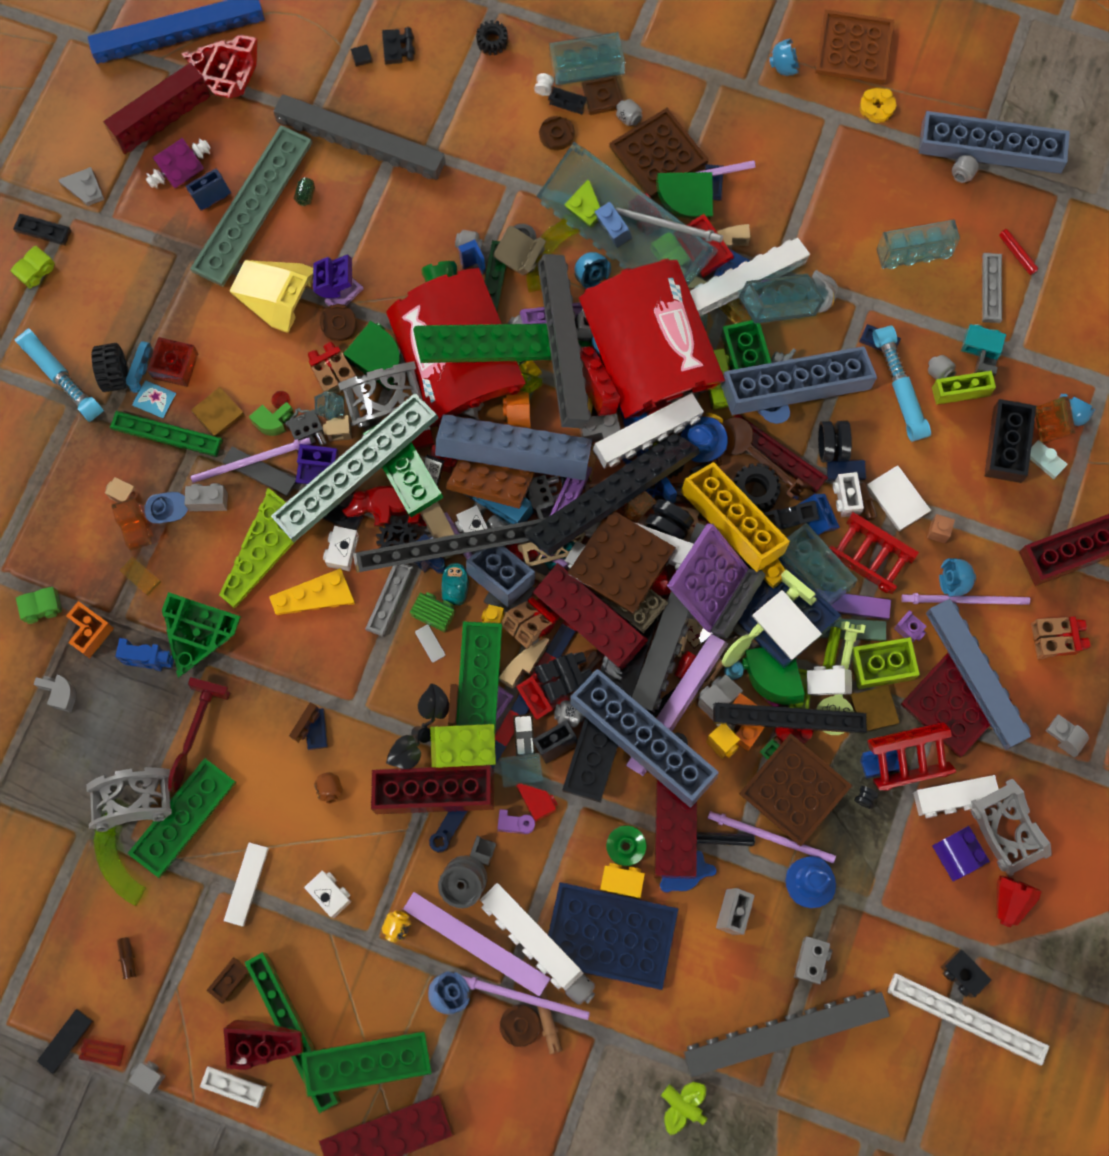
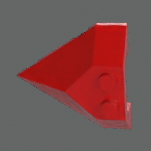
(226, 65)

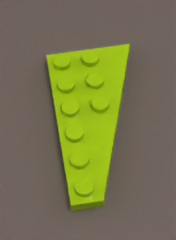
(259, 552)

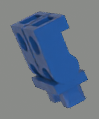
(143, 655)

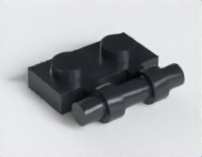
(392, 45)

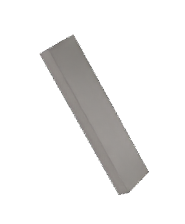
(991, 287)
(389, 599)

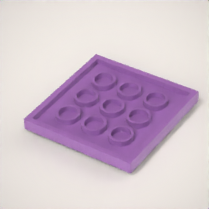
(708, 577)

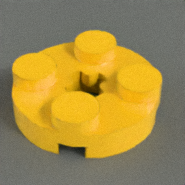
(881, 96)

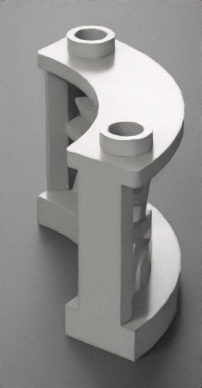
(357, 383)
(101, 789)
(1015, 798)

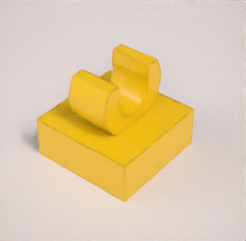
(530, 368)

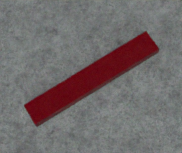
(785, 458)

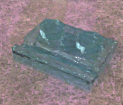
(521, 769)

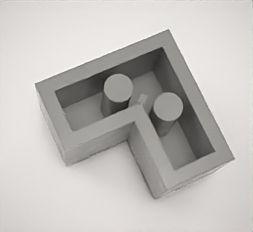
(600, 427)
(722, 691)

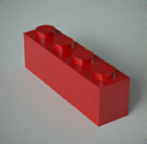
(598, 383)

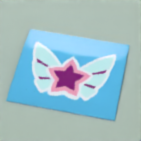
(154, 399)

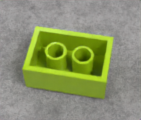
(884, 663)
(463, 745)

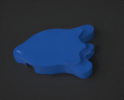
(676, 884)

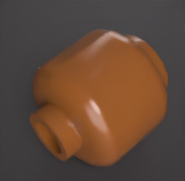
(328, 787)

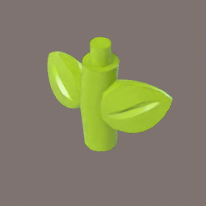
(683, 1106)

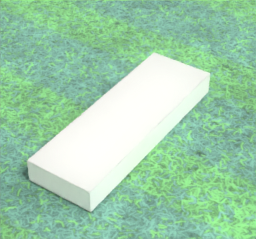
(233, 1087)

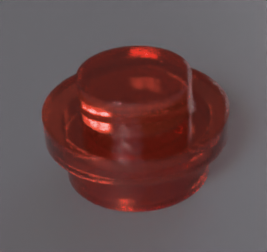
(280, 398)

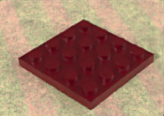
(947, 699)

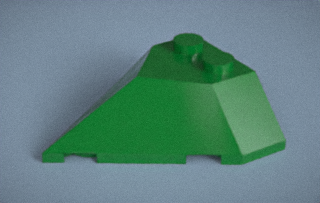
(195, 630)

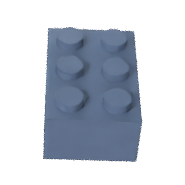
(501, 573)

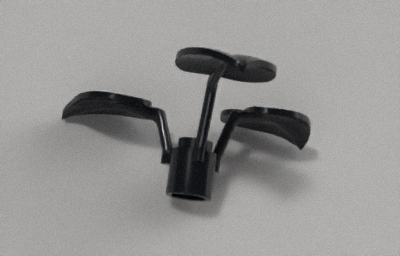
(431, 705)

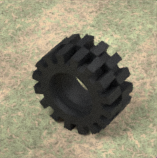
(492, 46)

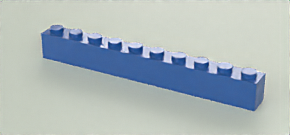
(174, 29)

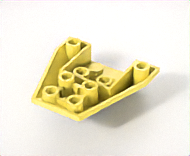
(272, 290)

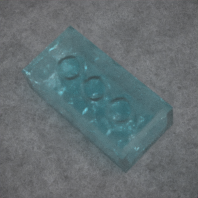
(587, 58)
(918, 244)
(781, 298)
(818, 565)

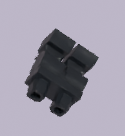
(569, 675)

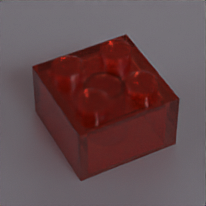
(173, 361)

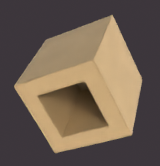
(120, 491)

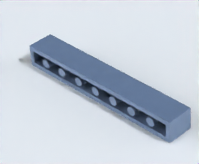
(978, 674)

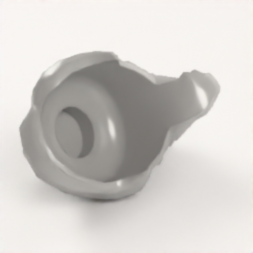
(827, 289)

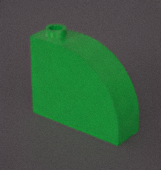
(686, 193)
(373, 350)
(771, 679)

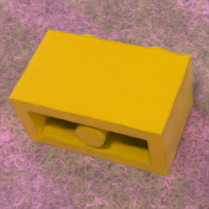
(723, 741)
(622, 881)

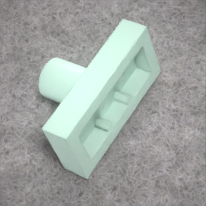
(1047, 459)

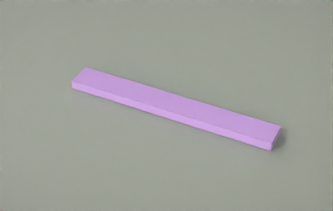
(687, 688)
(477, 944)

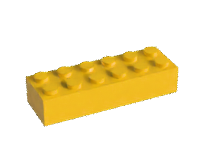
(735, 516)

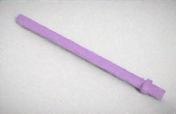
(250, 460)
(916, 598)
(722, 819)
(475, 983)

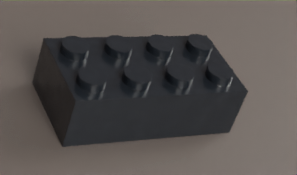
(1010, 441)

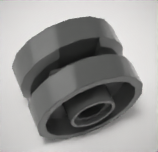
(462, 882)

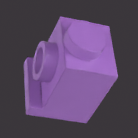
(904, 629)

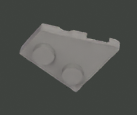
(84, 186)

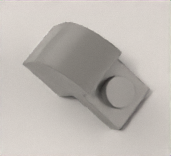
(62, 692)
(1071, 737)

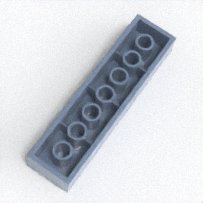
(994, 142)
(798, 380)
(513, 447)
(644, 738)

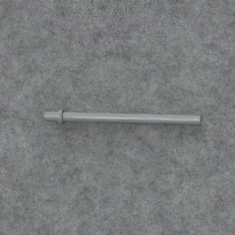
(708, 235)

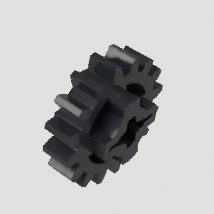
(402, 534)

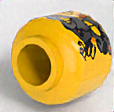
(396, 926)

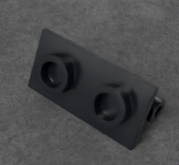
(567, 100)

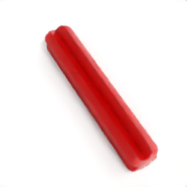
(1018, 251)

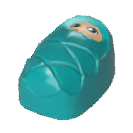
(455, 584)

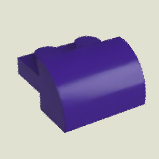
(332, 276)
(313, 461)
(960, 853)

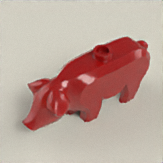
(382, 503)

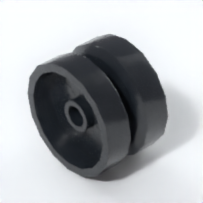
(834, 441)
(669, 519)

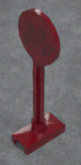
(207, 691)

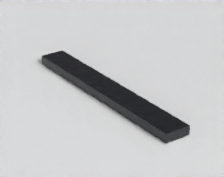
(789, 718)

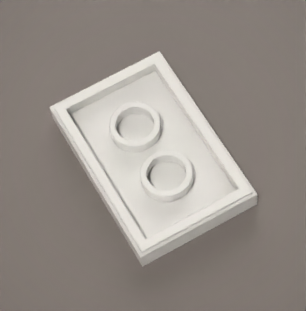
(898, 498)
(786, 625)

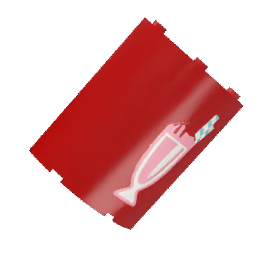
(650, 336)
(452, 385)

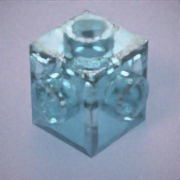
(329, 405)

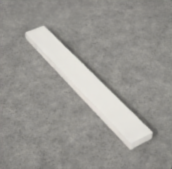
(968, 1019)

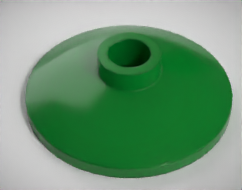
(628, 835)

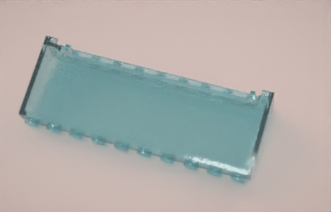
(648, 242)

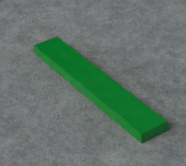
(166, 433)

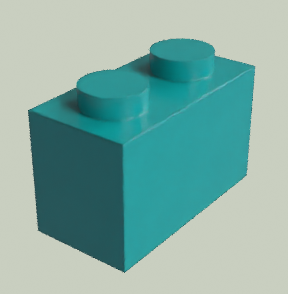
(981, 339)

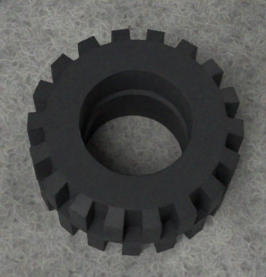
(109, 367)
(764, 477)

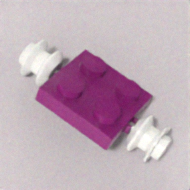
(178, 163)

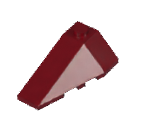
(258, 1043)

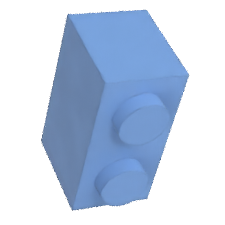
(613, 224)

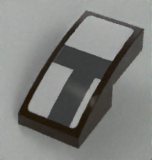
(524, 734)

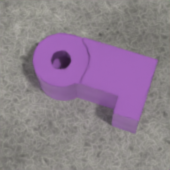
(513, 824)

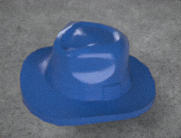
(709, 437)
(810, 882)

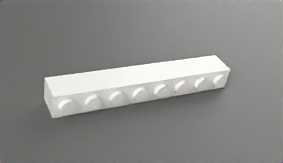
(730, 284)

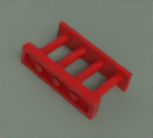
(888, 544)
(900, 741)

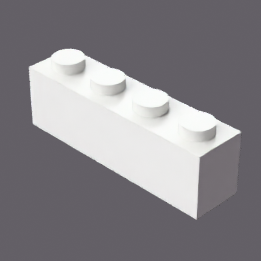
(953, 796)

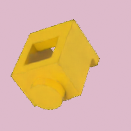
(493, 614)

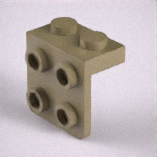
(519, 250)

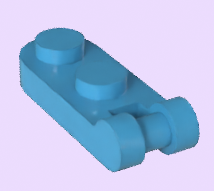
(139, 366)

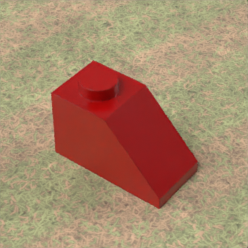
(537, 801)

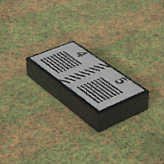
(435, 467)

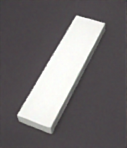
(246, 884)

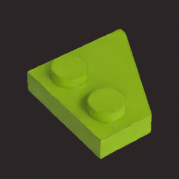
(584, 204)

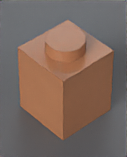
(940, 528)

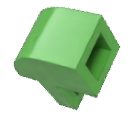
(270, 423)

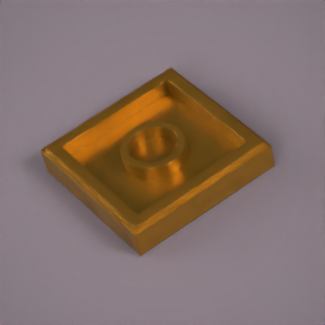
(217, 412)
(877, 706)

